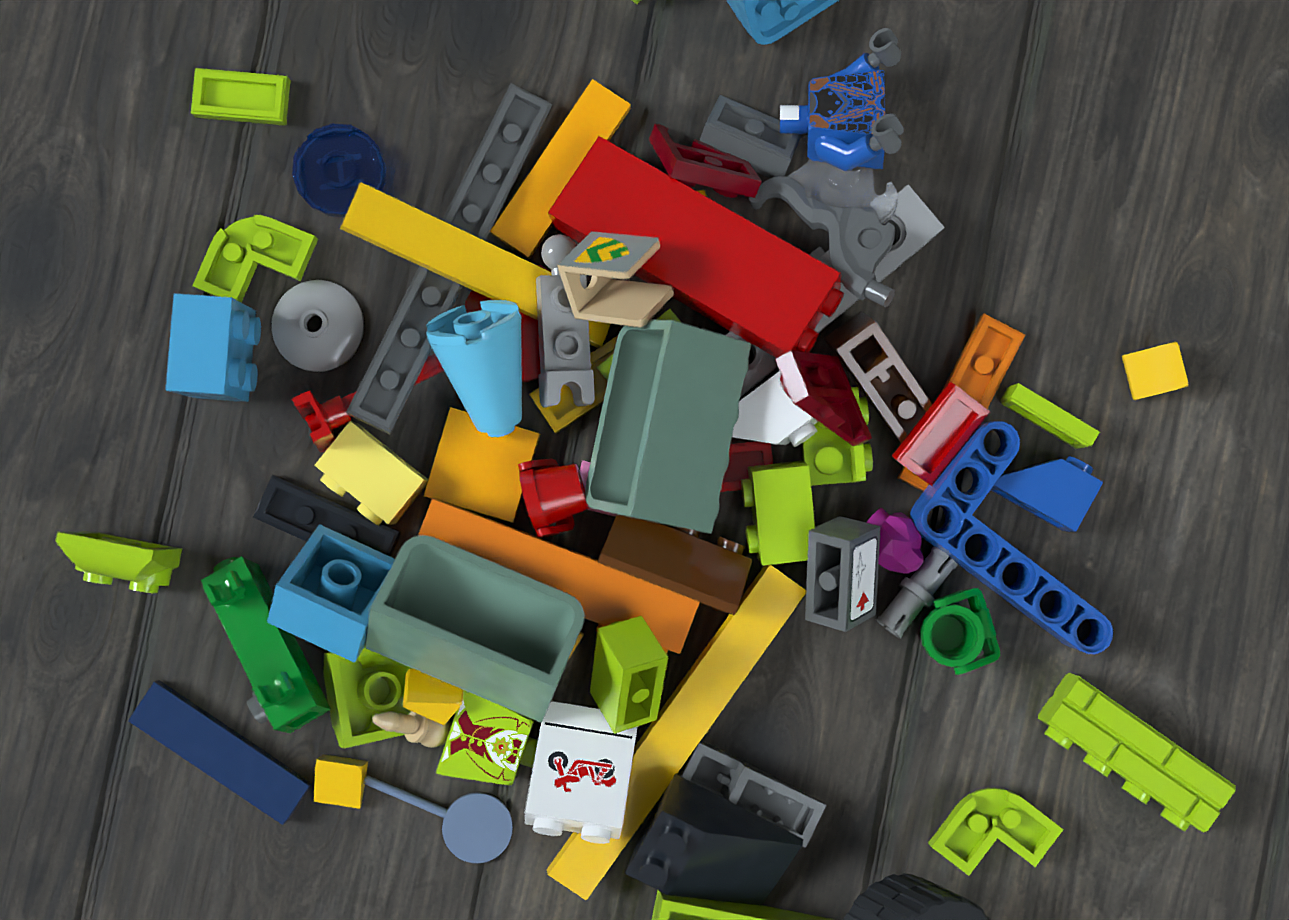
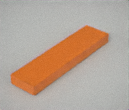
(979, 369)

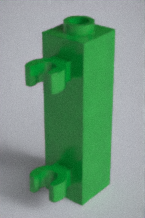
(267, 653)

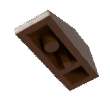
(879, 373)

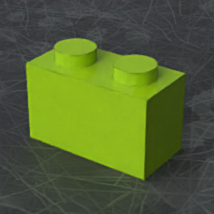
(780, 511)
(628, 674)

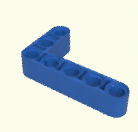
(998, 553)

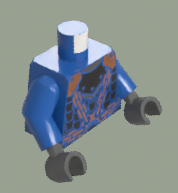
(847, 111)

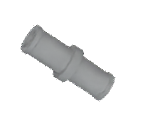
(916, 592)

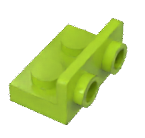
(834, 459)

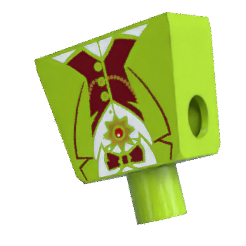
(487, 742)

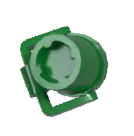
(958, 635)

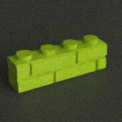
(1136, 752)

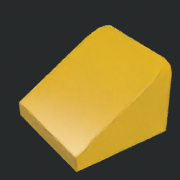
(1155, 370)
(431, 696)
(339, 781)

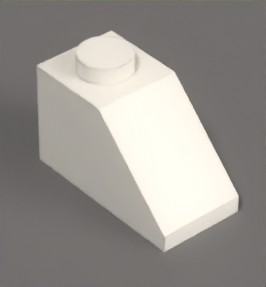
(772, 417)

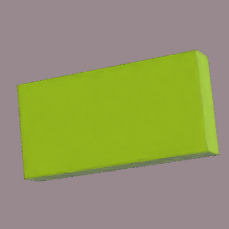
(240, 96)
(1049, 416)

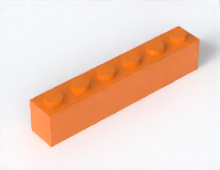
(601, 590)

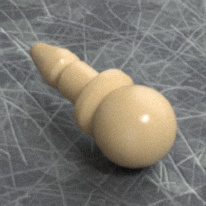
(415, 727)

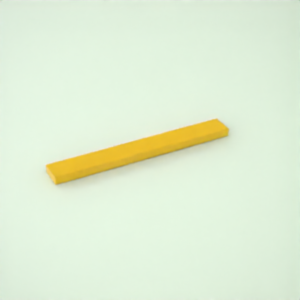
(685, 721)

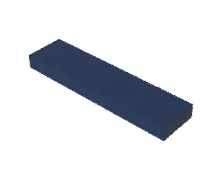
(220, 752)

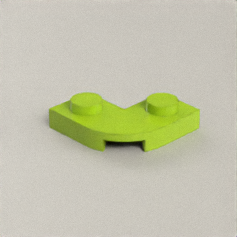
(243, 246)
(993, 815)

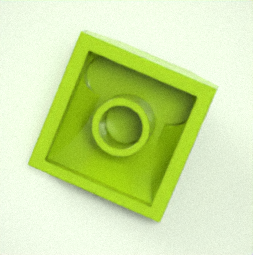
(111, 556)
(360, 692)

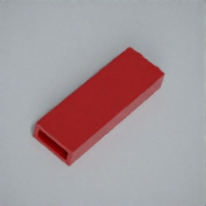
(706, 251)

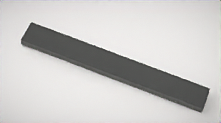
(430, 294)

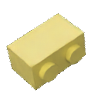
(371, 474)

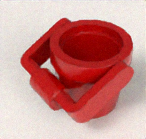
(552, 495)

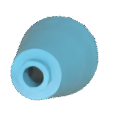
(483, 362)

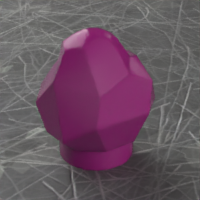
(898, 542)

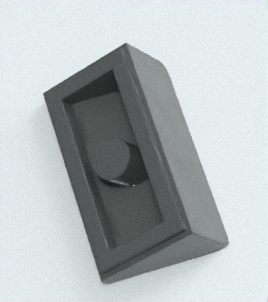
(750, 136)

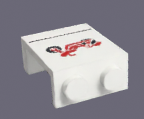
(579, 774)

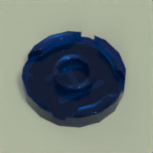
(334, 164)

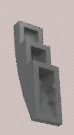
(752, 789)

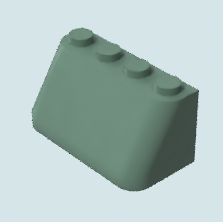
(667, 424)
(475, 625)

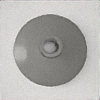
(335, 340)

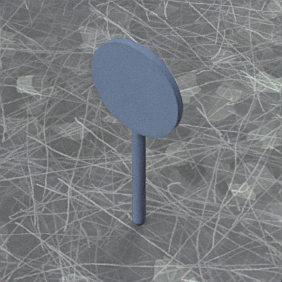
(473, 827)

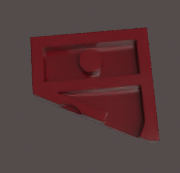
(704, 165)
(823, 391)

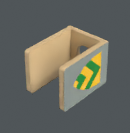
(606, 298)

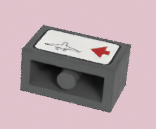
(842, 573)

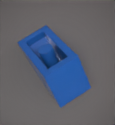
(1052, 491)

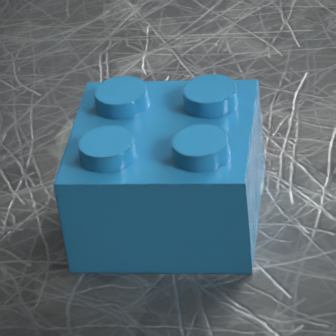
(212, 348)
(330, 592)

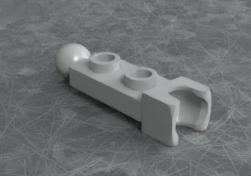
(562, 338)

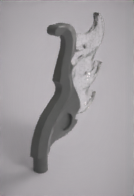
(851, 215)

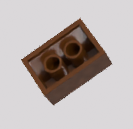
(678, 561)

